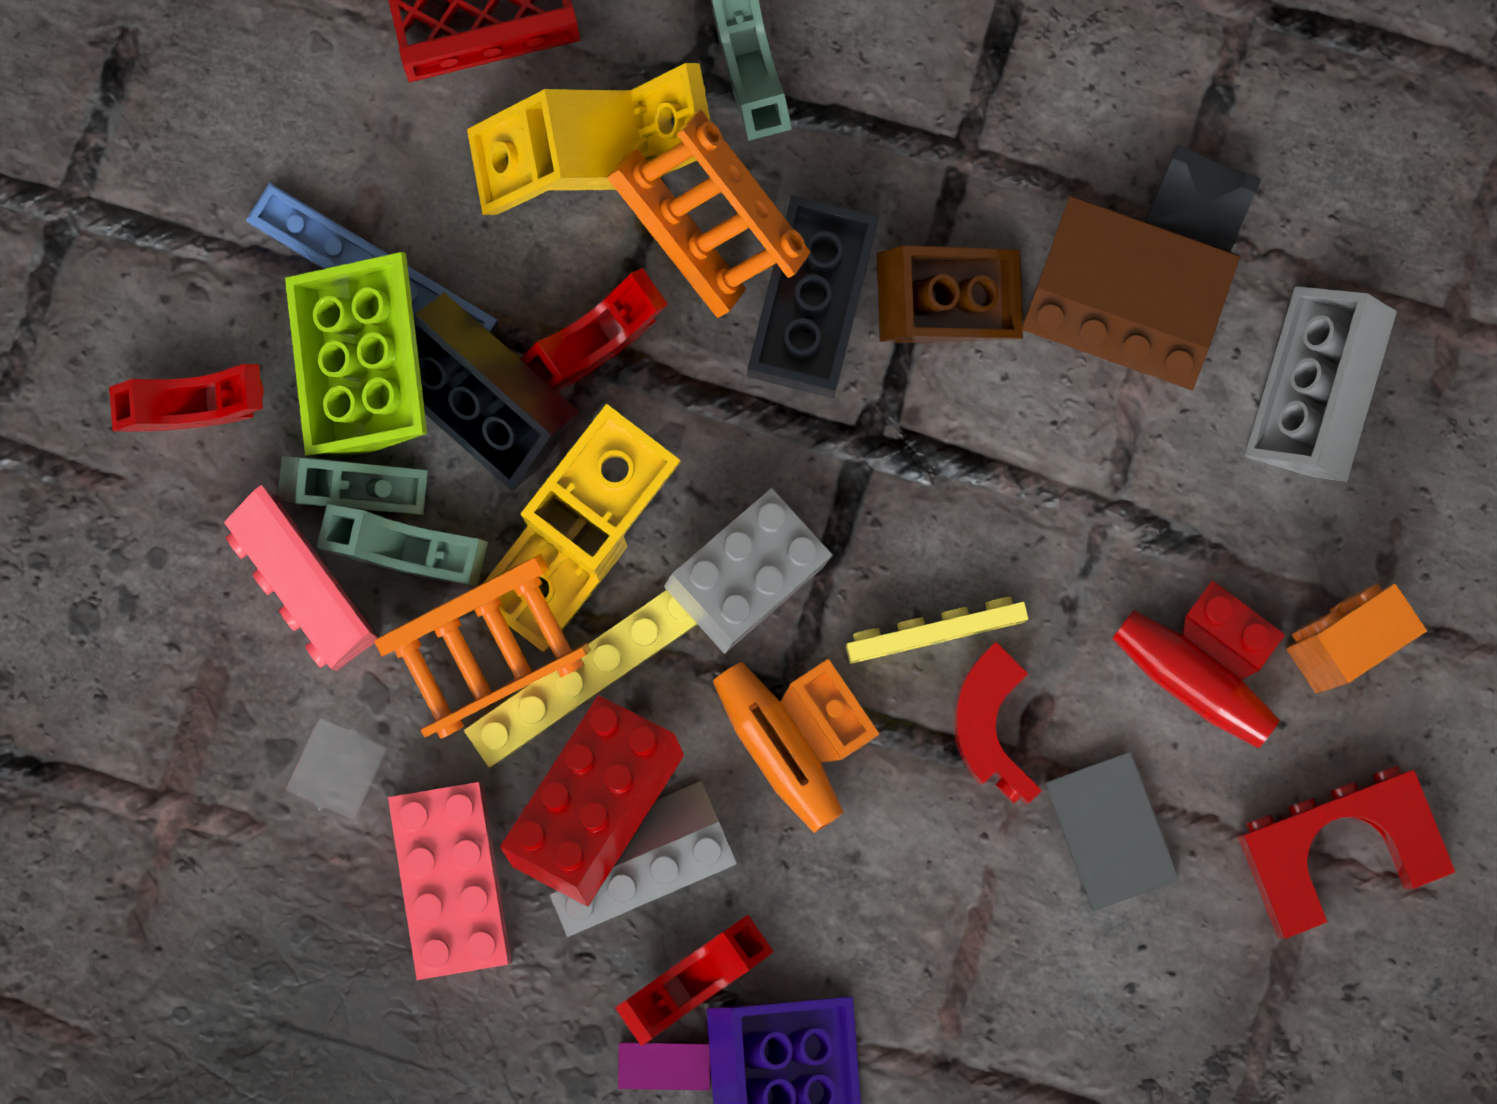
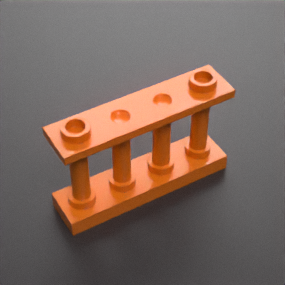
(680, 236)
(485, 602)

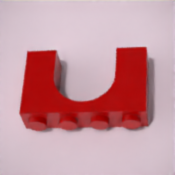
(1280, 848)

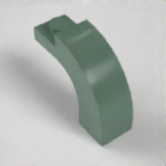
(751, 67)
(401, 546)

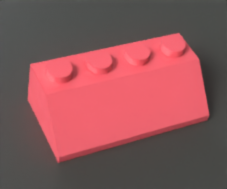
(299, 579)

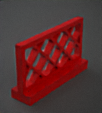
(480, 43)

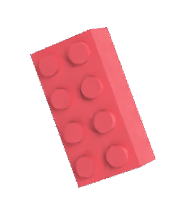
(449, 880)

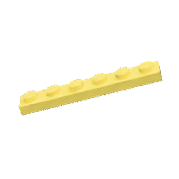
(555, 697)

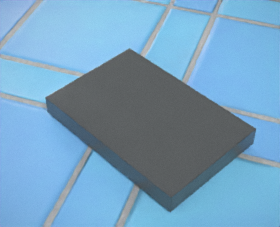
(1111, 831)

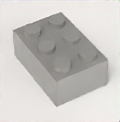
(747, 570)

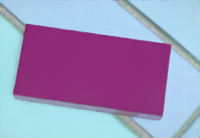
(664, 1066)

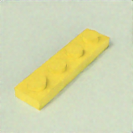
(955, 625)

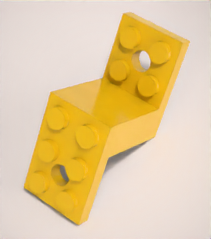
(579, 136)
(583, 518)

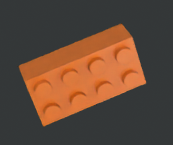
(1354, 636)

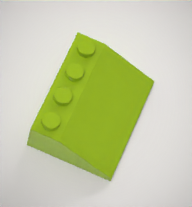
(356, 357)

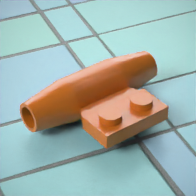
(795, 735)

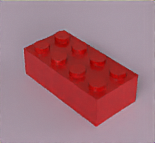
(592, 800)

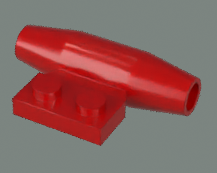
(1208, 660)

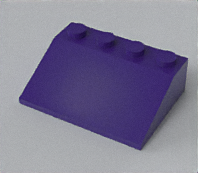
(784, 1052)

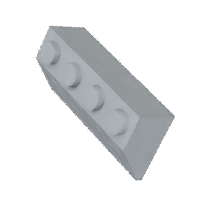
(1321, 382)
(670, 850)

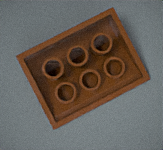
(1131, 292)

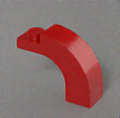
(598, 334)
(187, 402)
(975, 723)
(694, 980)

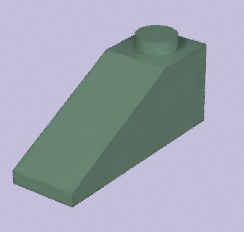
(352, 485)

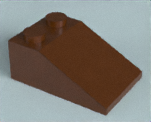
(949, 294)

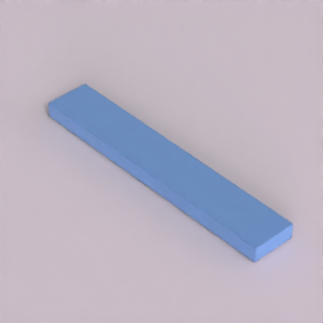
(333, 245)

